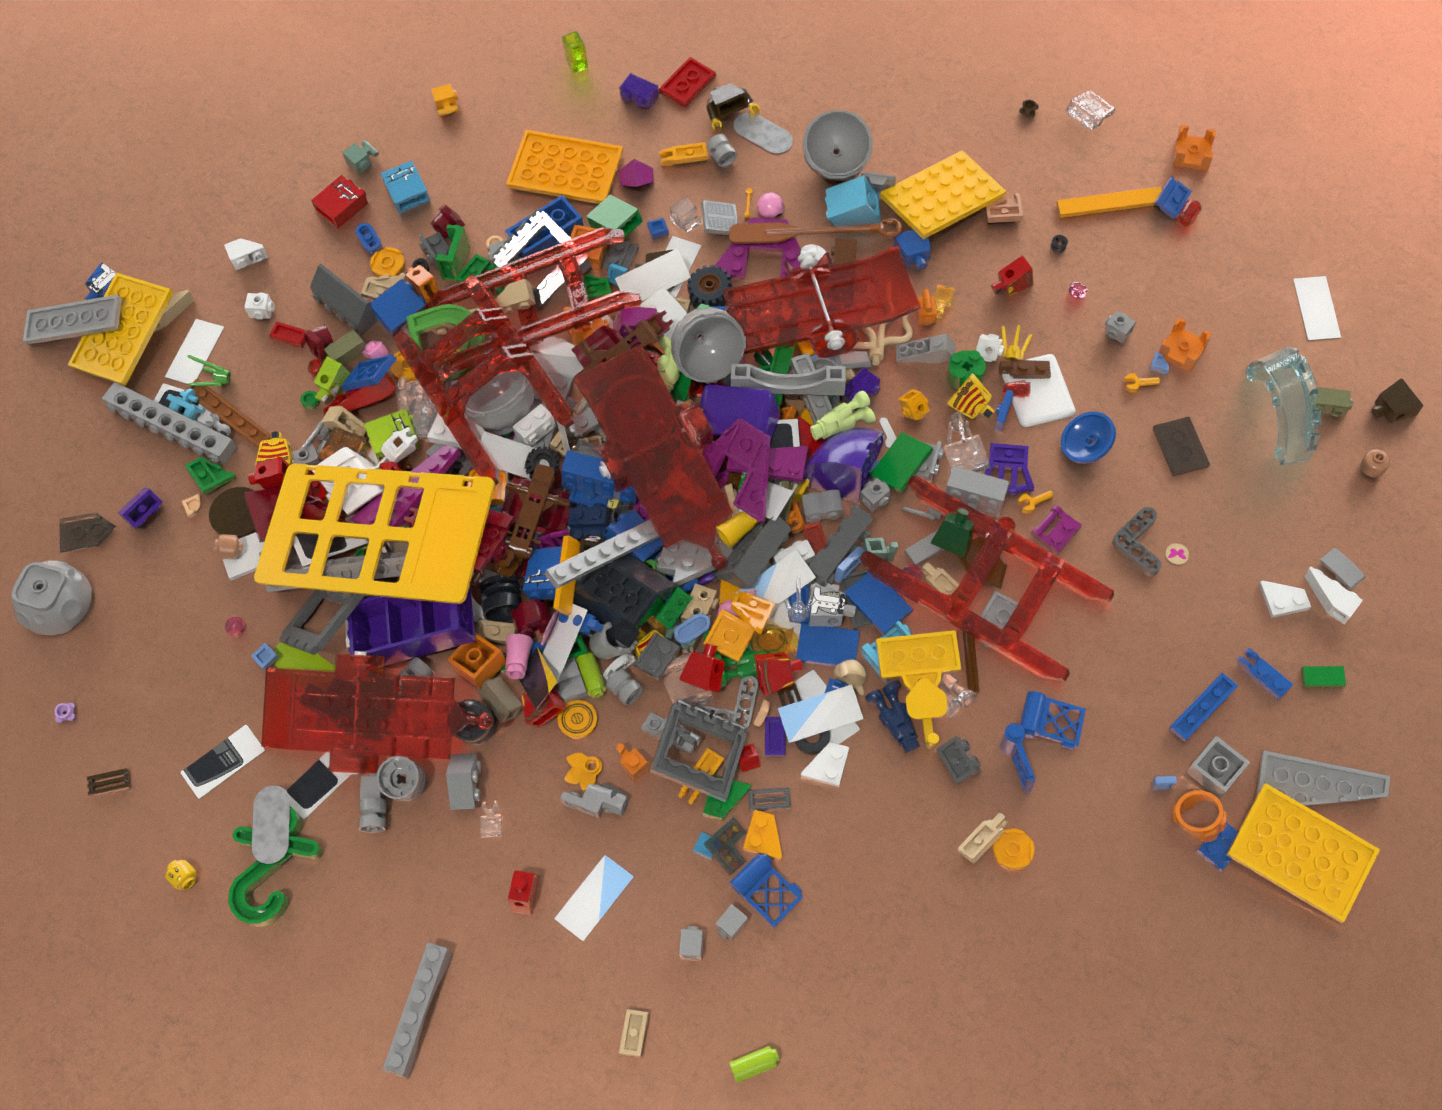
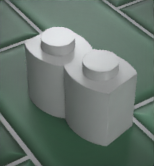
(822, 506)
(571, 683)

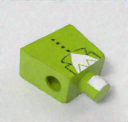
(330, 379)

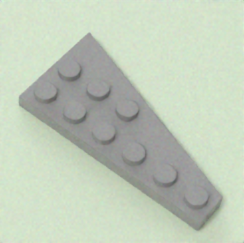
(1319, 782)

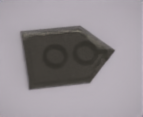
(83, 532)

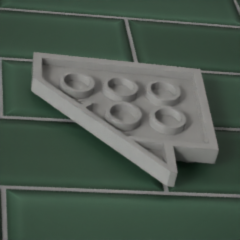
(689, 560)

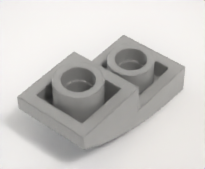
(1343, 568)

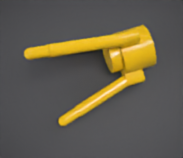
(1014, 351)

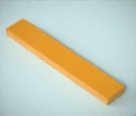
(1107, 202)

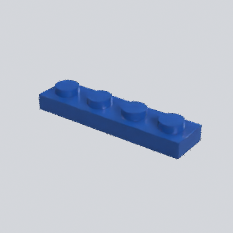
(1203, 707)

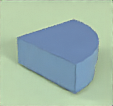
(1159, 364)

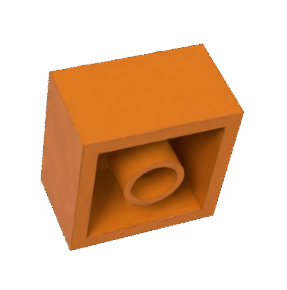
(477, 661)

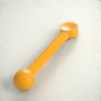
(749, 192)

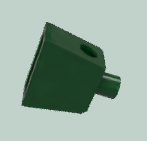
(955, 533)

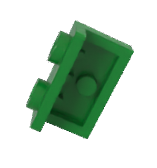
(673, 608)

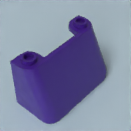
(727, 404)

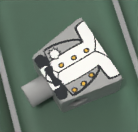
(829, 607)

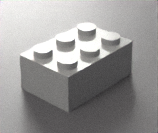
(978, 490)

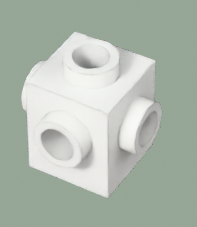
(259, 305)
(992, 341)

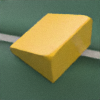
(801, 489)

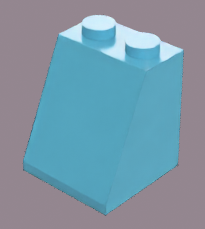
(853, 203)

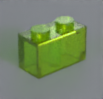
(575, 51)

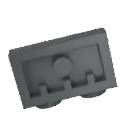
(433, 245)
(959, 759)

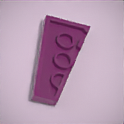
(784, 463)

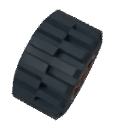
(707, 286)

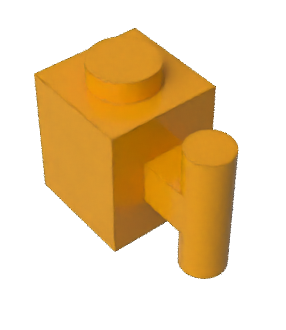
(445, 99)

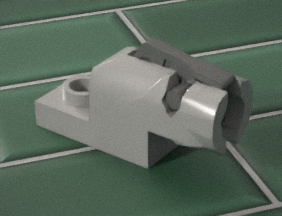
(683, 737)
(597, 799)

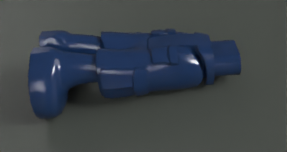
(895, 719)

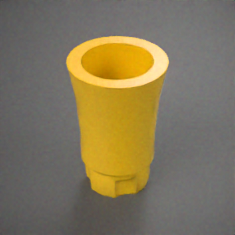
(735, 528)

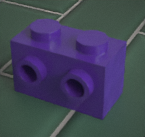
(140, 507)

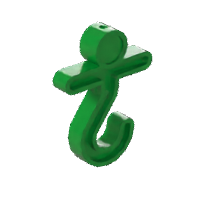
(259, 872)

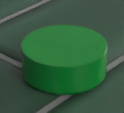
(308, 400)

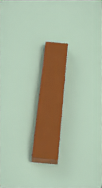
(230, 415)

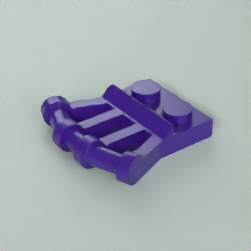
(1011, 458)

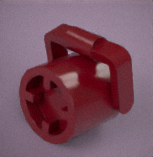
(446, 217)
(318, 340)

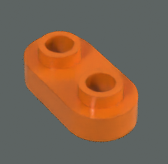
(796, 516)

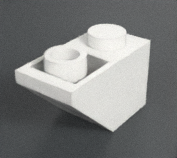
(245, 252)

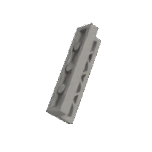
(816, 404)

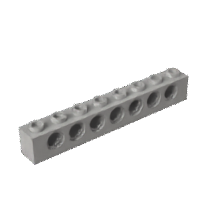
(142, 410)
(389, 565)

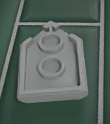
(998, 610)

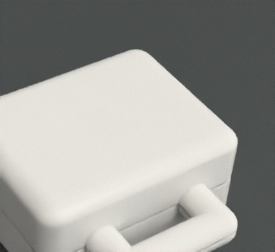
(1048, 397)

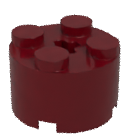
(531, 618)

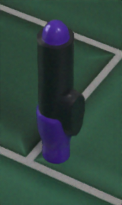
(710, 577)

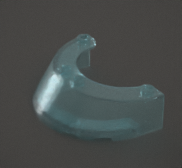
(1293, 396)

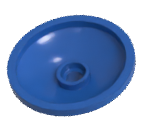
(1085, 430)

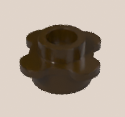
(1029, 108)

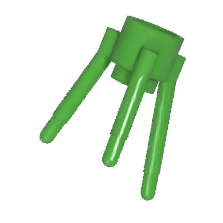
(220, 374)

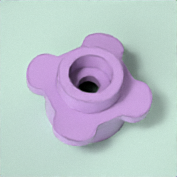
(61, 708)

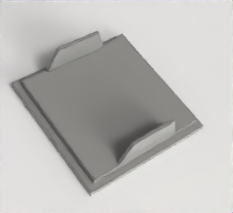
(880, 181)

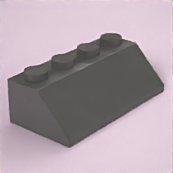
(342, 300)
(754, 552)

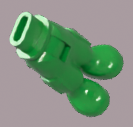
(745, 667)

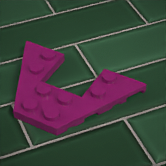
(735, 257)
(750, 449)

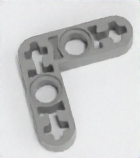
(734, 715)

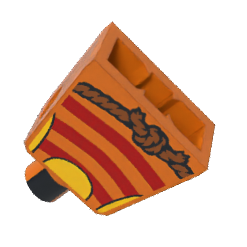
(420, 278)

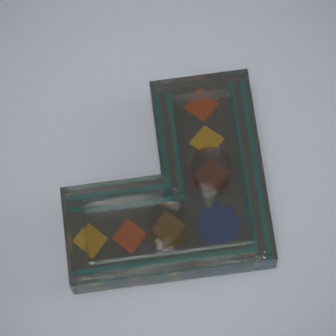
(722, 847)

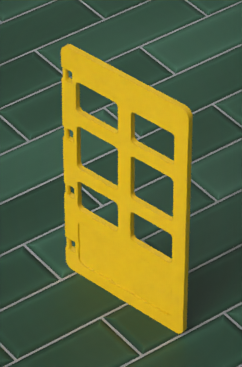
(440, 542)

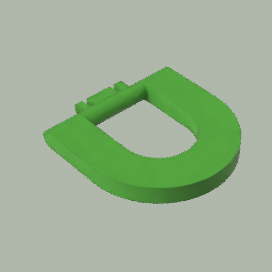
(437, 318)

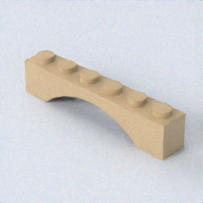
(514, 297)

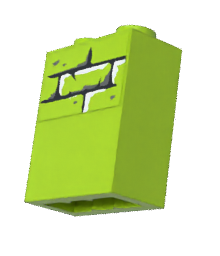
(383, 428)

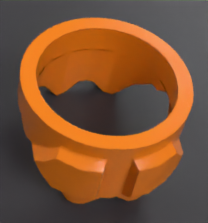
(1188, 801)

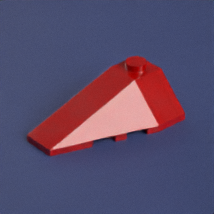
(363, 396)

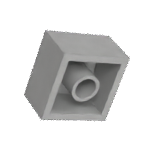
(1218, 767)

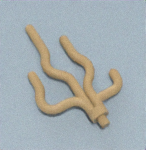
(878, 342)

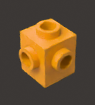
(914, 405)

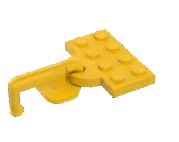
(921, 659)

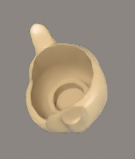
(851, 673)

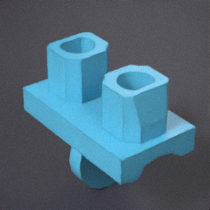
(178, 403)

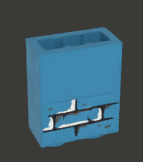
(405, 186)

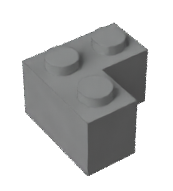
(462, 780)

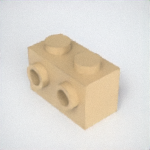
(702, 601)

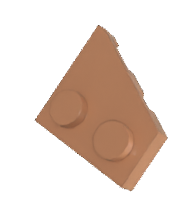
(1005, 210)

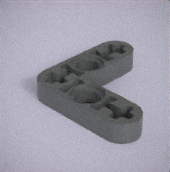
(1131, 538)

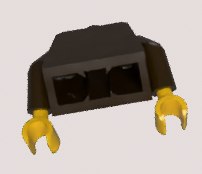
(728, 100)

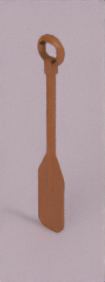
(780, 232)

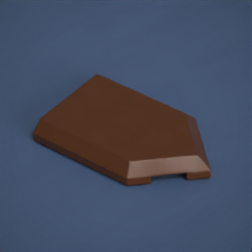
(998, 571)

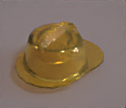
(775, 638)

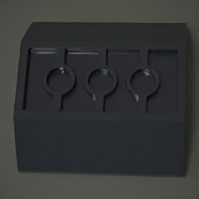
(621, 595)

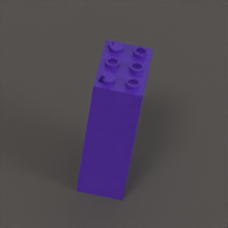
(409, 627)

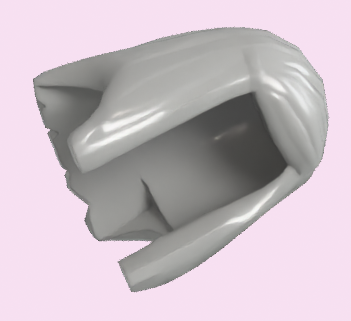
(607, 647)

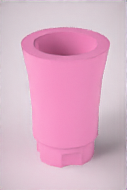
(517, 655)

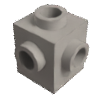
(1119, 326)
(875, 494)

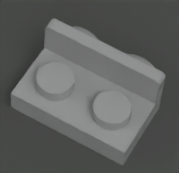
(930, 466)

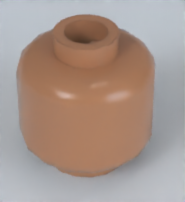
(1375, 463)
(227, 546)

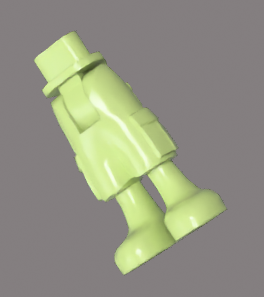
(666, 364)
(842, 418)

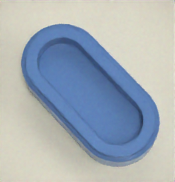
(692, 628)

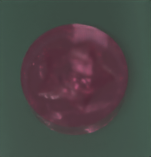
(1077, 290)
(913, 570)
(235, 626)

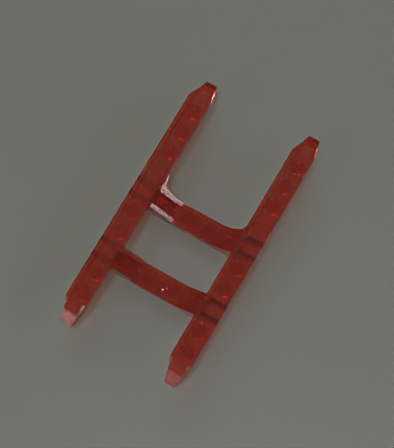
(532, 329)
(513, 357)
(955, 606)

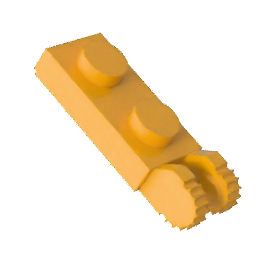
(683, 154)
(709, 763)

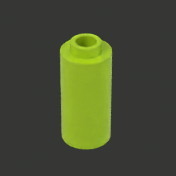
(591, 675)
(754, 1063)

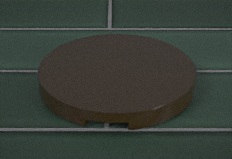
(231, 514)

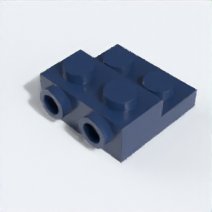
(588, 520)

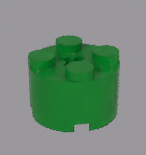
(963, 365)

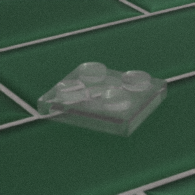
(967, 455)

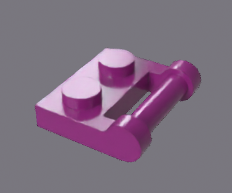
(1060, 534)

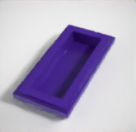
(774, 737)

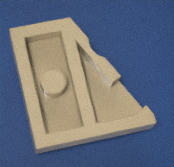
(376, 286)

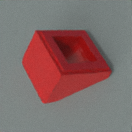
(749, 758)

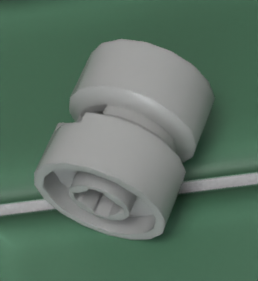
(721, 150)
(417, 668)
(623, 685)
(372, 815)

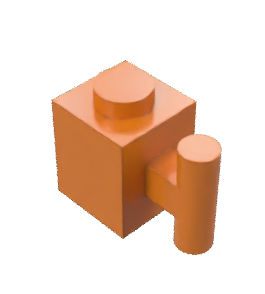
(928, 313)
(632, 762)

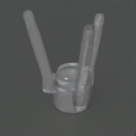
(959, 424)
(798, 611)

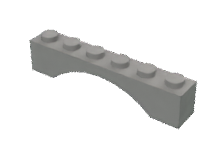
(825, 381)
(406, 1038)

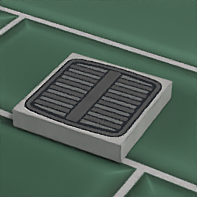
(718, 217)

